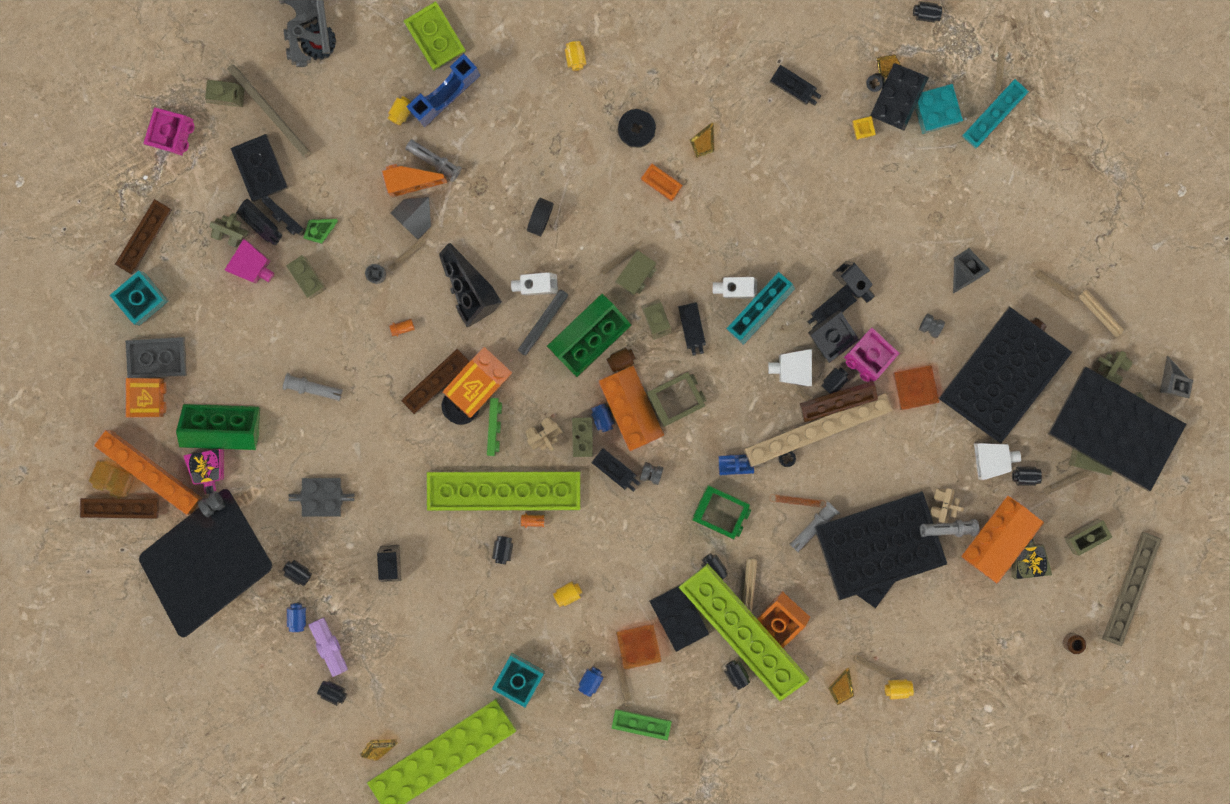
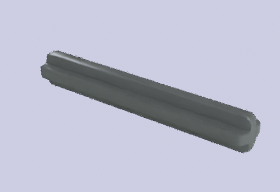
(543, 322)

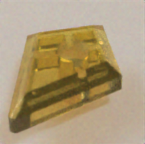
(885, 64)
(703, 141)
(842, 687)
(377, 748)

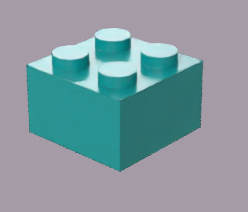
(938, 109)
(139, 298)
(518, 680)

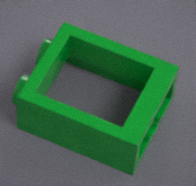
(744, 514)

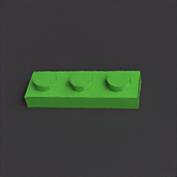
(494, 427)
(641, 724)

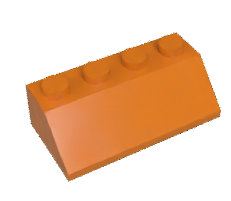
(631, 408)
(1002, 539)

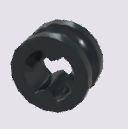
(881, 79)
(789, 464)

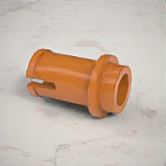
(401, 327)
(532, 520)

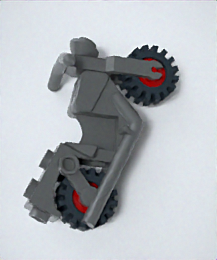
(316, 40)

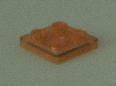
(916, 387)
(638, 646)

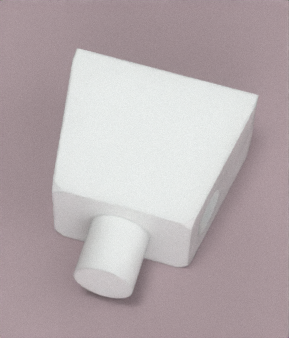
(542, 284)
(745, 287)
(793, 368)
(994, 459)

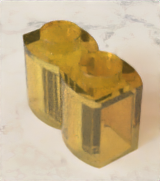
(112, 479)

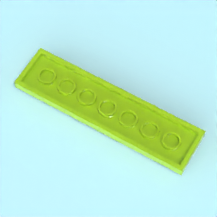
(503, 491)
(744, 632)
(442, 755)

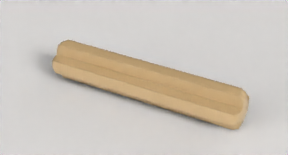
(1101, 313)
(749, 583)

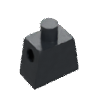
(849, 275)
(389, 563)

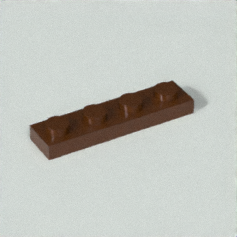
(143, 237)
(435, 381)
(838, 401)
(119, 508)

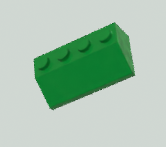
(589, 335)
(218, 427)

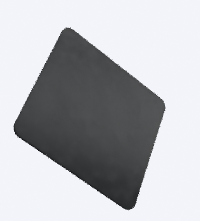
(204, 564)

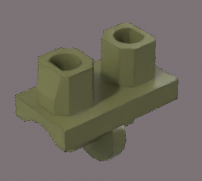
(228, 226)
(1119, 360)

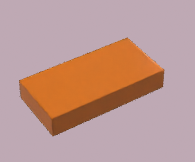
(661, 182)

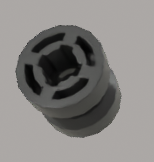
(373, 271)
(933, 326)
(656, 473)
(211, 504)

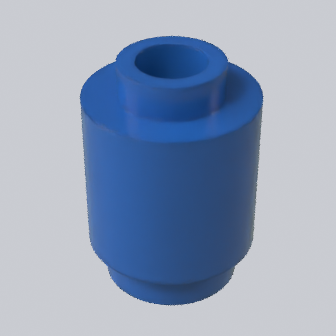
(603, 417)
(296, 617)
(590, 681)

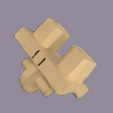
(546, 437)
(943, 513)

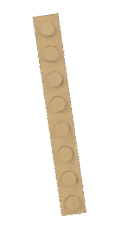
(816, 430)

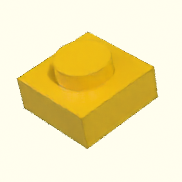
(863, 128)

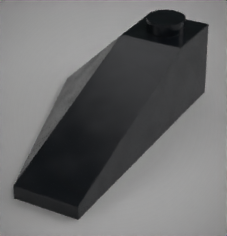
(473, 292)

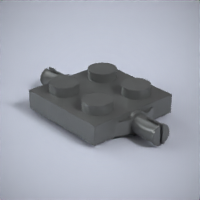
(321, 497)

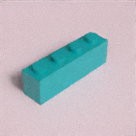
(761, 308)

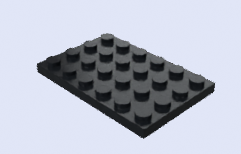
(1005, 374)
(1117, 429)
(879, 546)

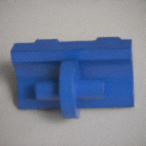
(734, 465)

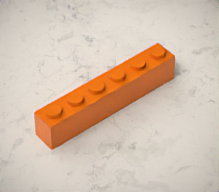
(148, 472)

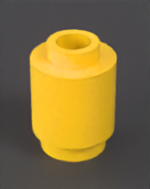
(575, 55)
(399, 112)
(567, 594)
(899, 689)

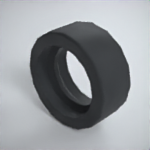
(540, 217)

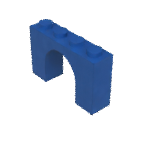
(461, 77)

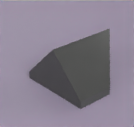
(414, 215)
(967, 269)
(1175, 381)

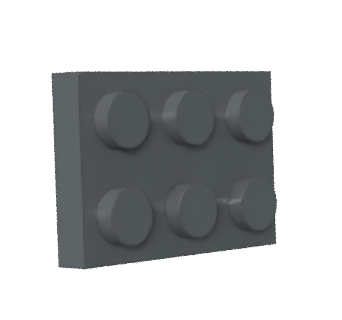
(156, 358)

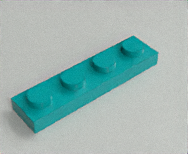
(995, 113)

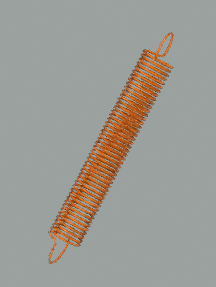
(806, 502)

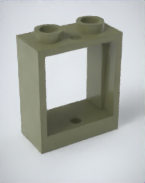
(658, 407)
(584, 446)

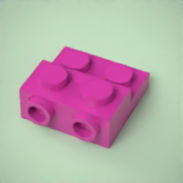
(169, 131)
(871, 356)

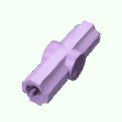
(328, 647)

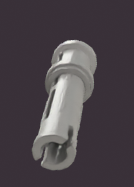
(441, 165)
(303, 385)
(822, 517)
(957, 528)

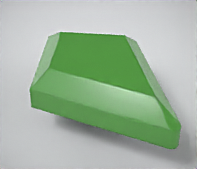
(319, 229)

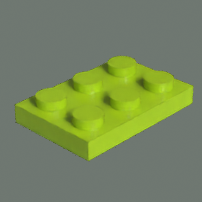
(434, 36)

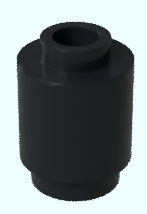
(927, 11)
(835, 380)
(1027, 476)
(502, 550)
(716, 565)
(297, 572)
(737, 674)
(332, 693)

